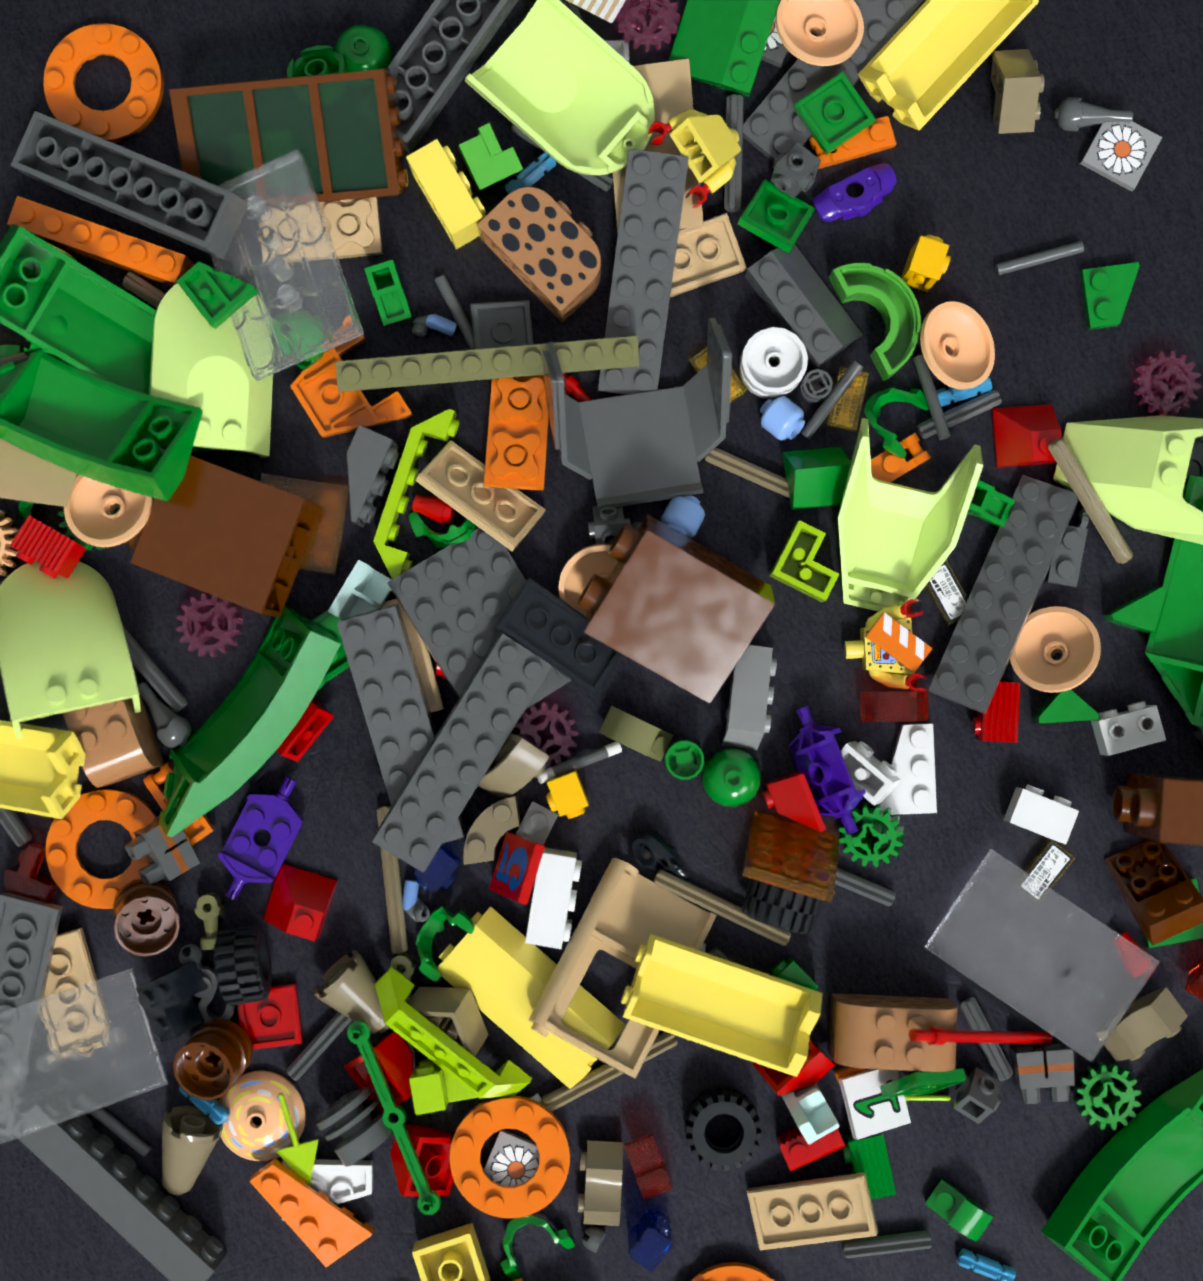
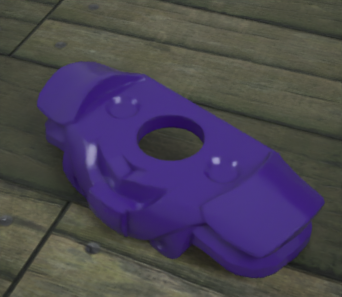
(836, 203)

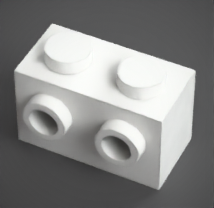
(1128, 729)
(868, 772)
(1041, 815)

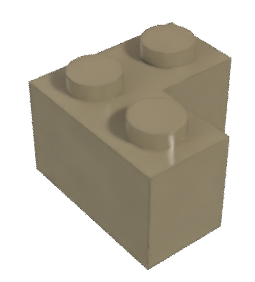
(1017, 91)
(454, 1013)

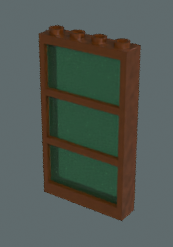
(334, 119)

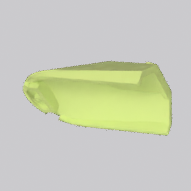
(568, 91)
(210, 372)

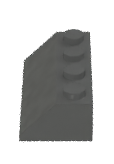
(802, 304)

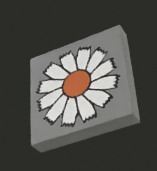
(1121, 152)
(512, 1159)

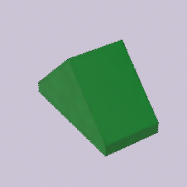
(1141, 612)
(1064, 707)

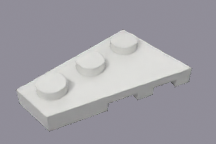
(916, 769)
(342, 1182)

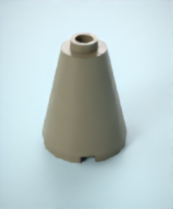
(352, 991)
(186, 1146)

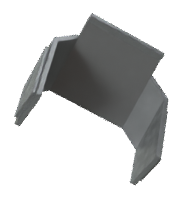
(643, 442)

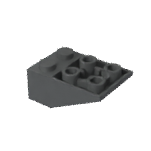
(368, 465)

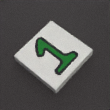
(866, 1107)

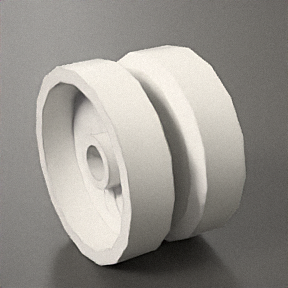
(765, 347)

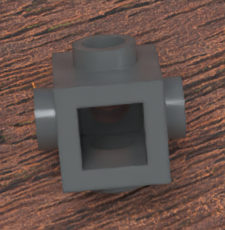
(795, 170)
(606, 524)
(978, 1095)

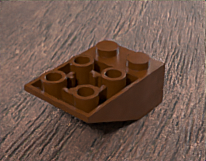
(1156, 890)

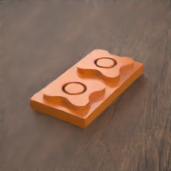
(517, 433)

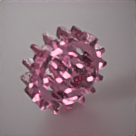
(661, 17)
(1154, 383)
(201, 636)
(559, 739)

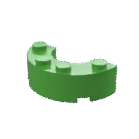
(895, 304)

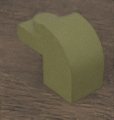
(635, 733)

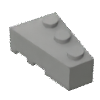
(749, 698)

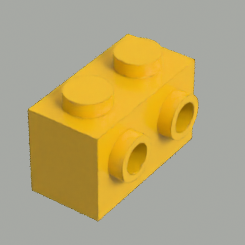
(926, 263)
(567, 795)

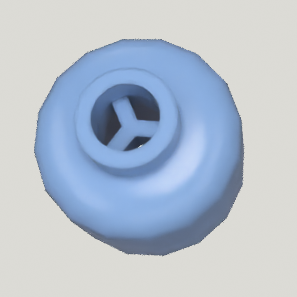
(782, 418)
(684, 515)

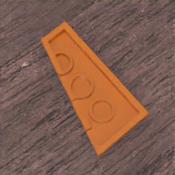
(309, 1213)

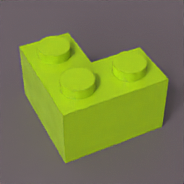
(796, 563)
(435, 1088)

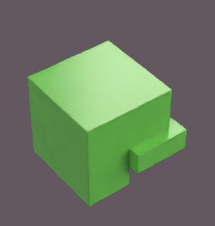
(486, 160)

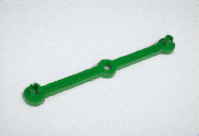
(429, 1200)

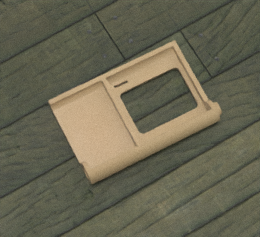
(617, 921)

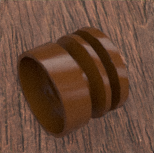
(147, 932)
(213, 1059)

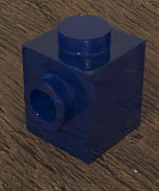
(439, 871)

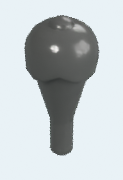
(1075, 114)
(172, 728)

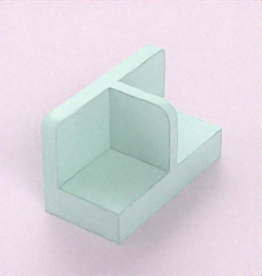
(361, 592)
(811, 1113)

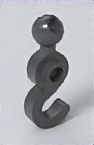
(209, 977)

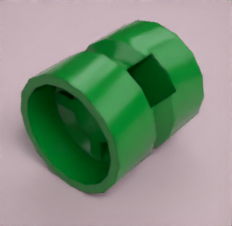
(684, 759)

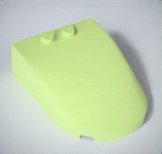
(61, 644)

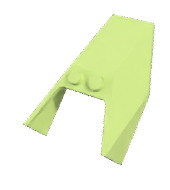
(1140, 470)
(895, 533)

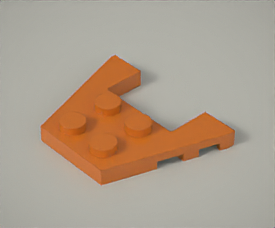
(342, 411)

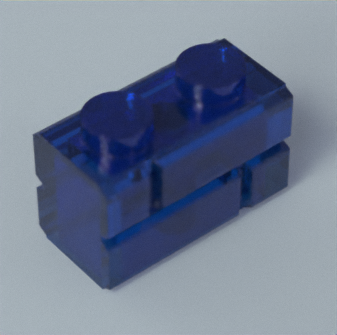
(650, 1239)

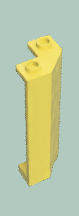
(938, 54)
(39, 770)
(506, 986)
(722, 1005)

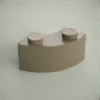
(513, 767)
(488, 828)
(1144, 1023)
(602, 1184)

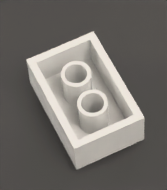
(553, 898)

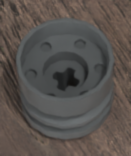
(355, 1124)

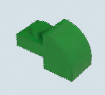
(388, 292)
(990, 504)
(960, 1211)

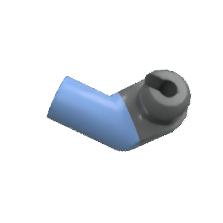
(435, 322)
(412, 904)

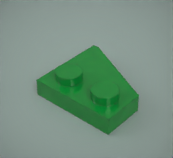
(215, 292)
(1107, 293)

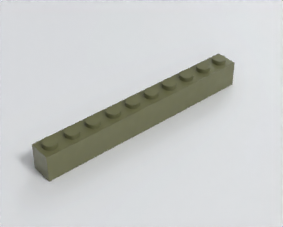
(484, 363)

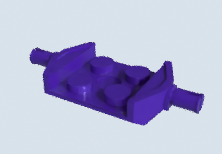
(817, 747)
(243, 854)

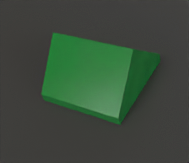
(816, 476)

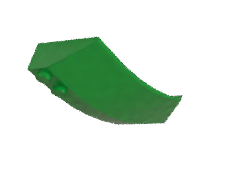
(725, 41)
(106, 326)
(96, 426)
(1178, 637)
(250, 719)
(1133, 1184)

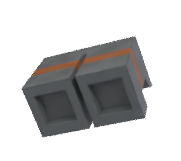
(166, 855)
(1043, 1068)

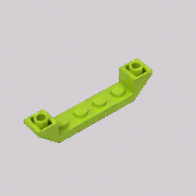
(439, 428)
(430, 1040)

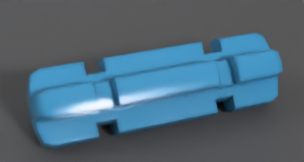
(531, 173)
(957, 395)
(217, 1113)
(985, 1266)

